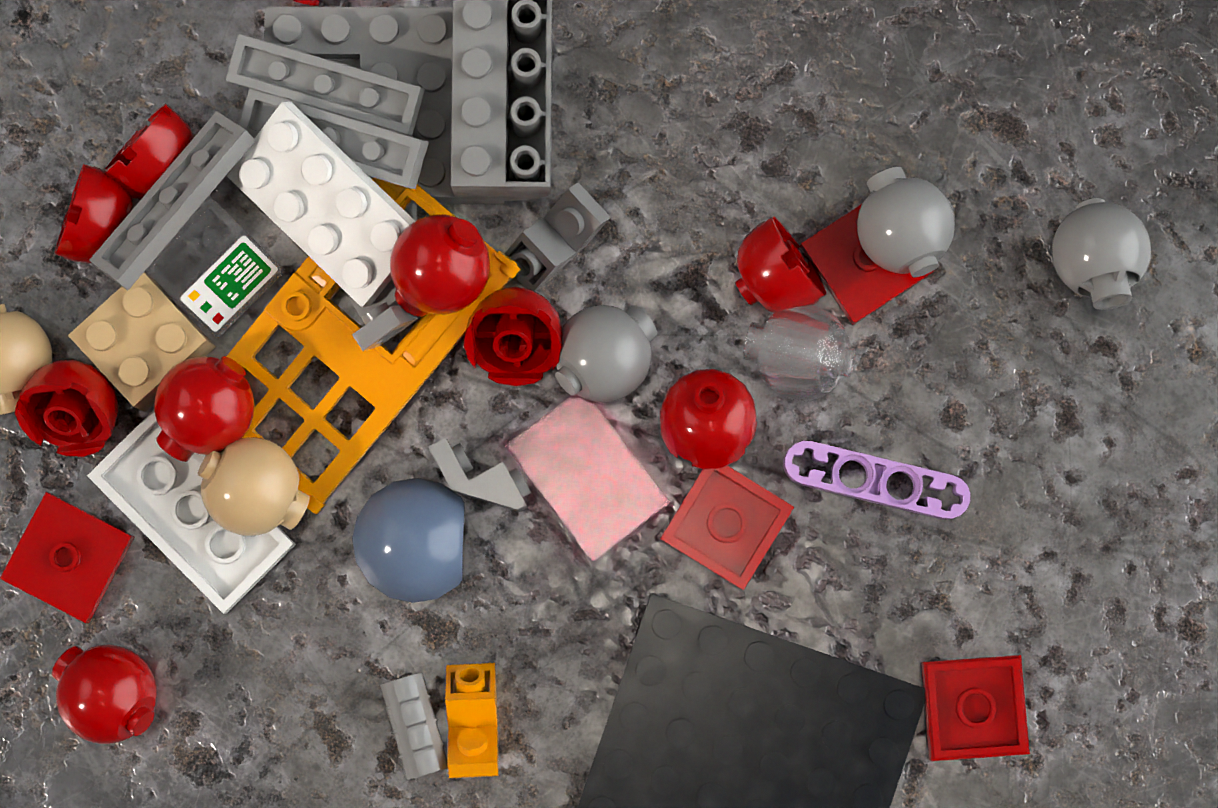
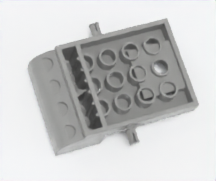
(482, 80)

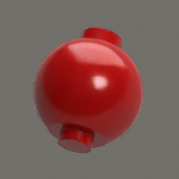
(439, 265)
(202, 406)
(104, 693)

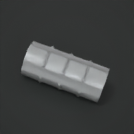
(414, 726)

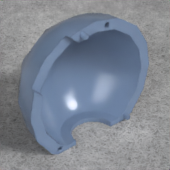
(411, 540)

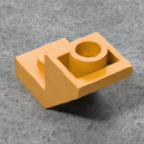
(472, 720)

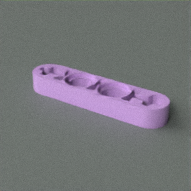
(877, 474)

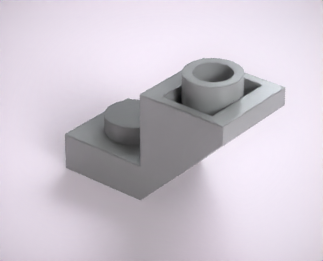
(557, 237)
(382, 319)
(492, 486)

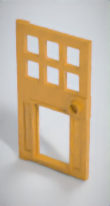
(377, 374)

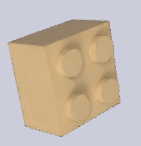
(139, 339)

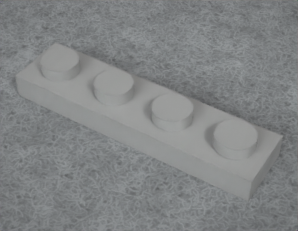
(325, 84)
(373, 148)
(172, 200)

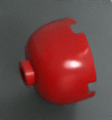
(150, 152)
(93, 214)
(775, 270)
(514, 336)
(68, 407)
(708, 418)

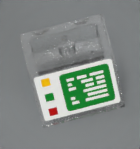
(214, 268)

